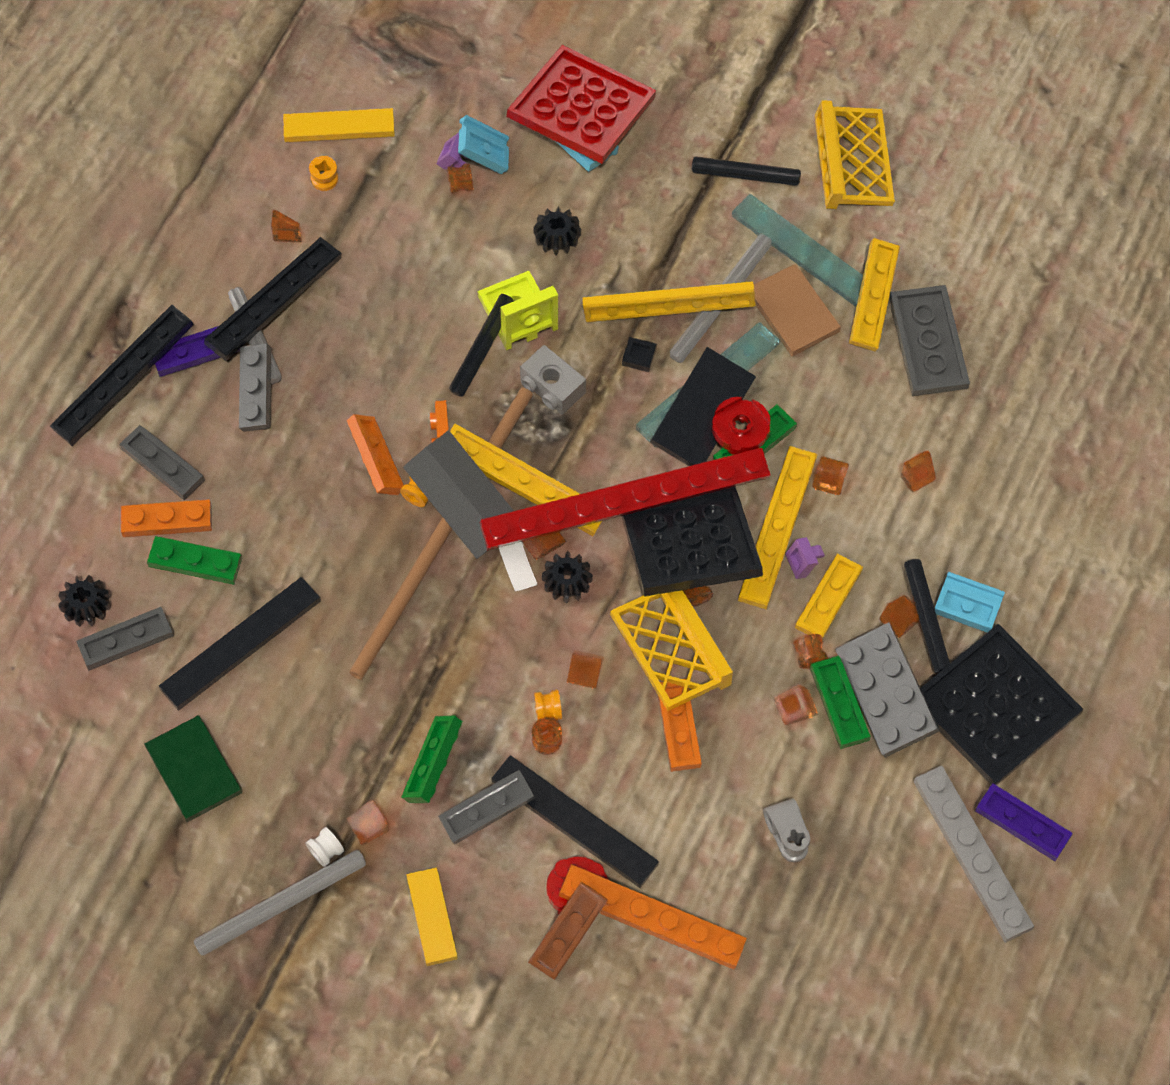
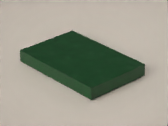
(193, 768)

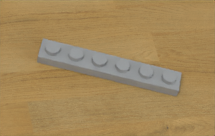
(973, 854)

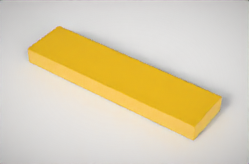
(338, 125)
(874, 294)

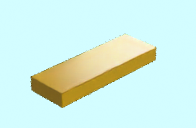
(829, 596)
(431, 916)

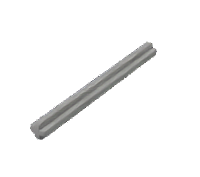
(706, 318)
(279, 902)

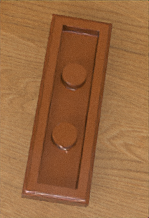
(567, 930)

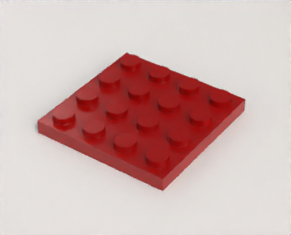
(581, 103)

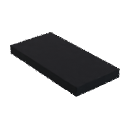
(688, 423)

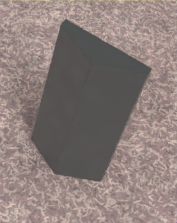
(457, 489)

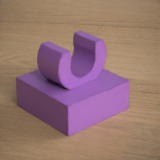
(450, 155)
(803, 557)

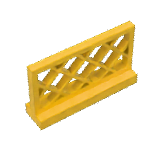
(831, 151)
(696, 639)

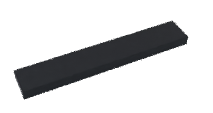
(272, 299)
(121, 375)
(239, 643)
(583, 826)

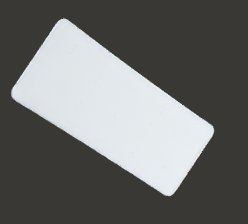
(517, 566)

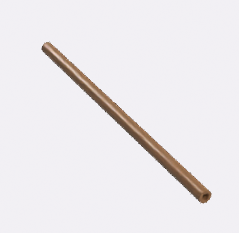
(429, 553)

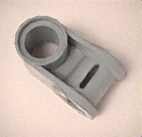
(787, 825)

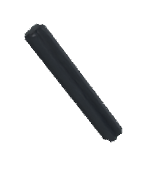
(746, 170)
(479, 348)
(926, 614)

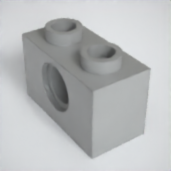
(546, 366)

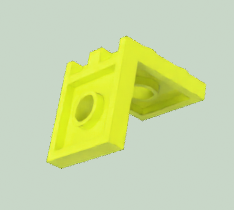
(529, 312)

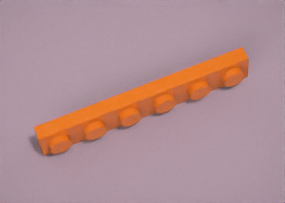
(659, 919)

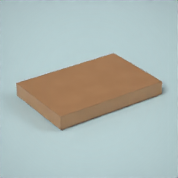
(794, 310)

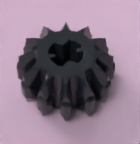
(557, 231)
(569, 566)
(81, 590)

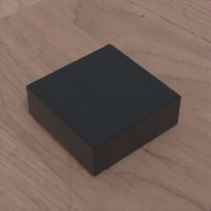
(639, 354)

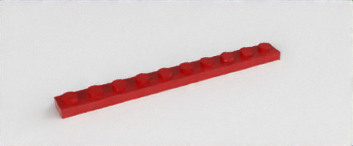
(624, 498)

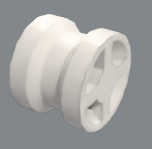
(324, 847)

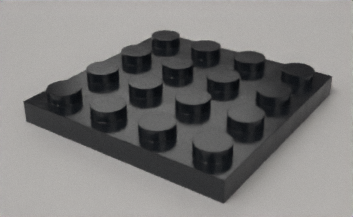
(692, 543)
(998, 705)

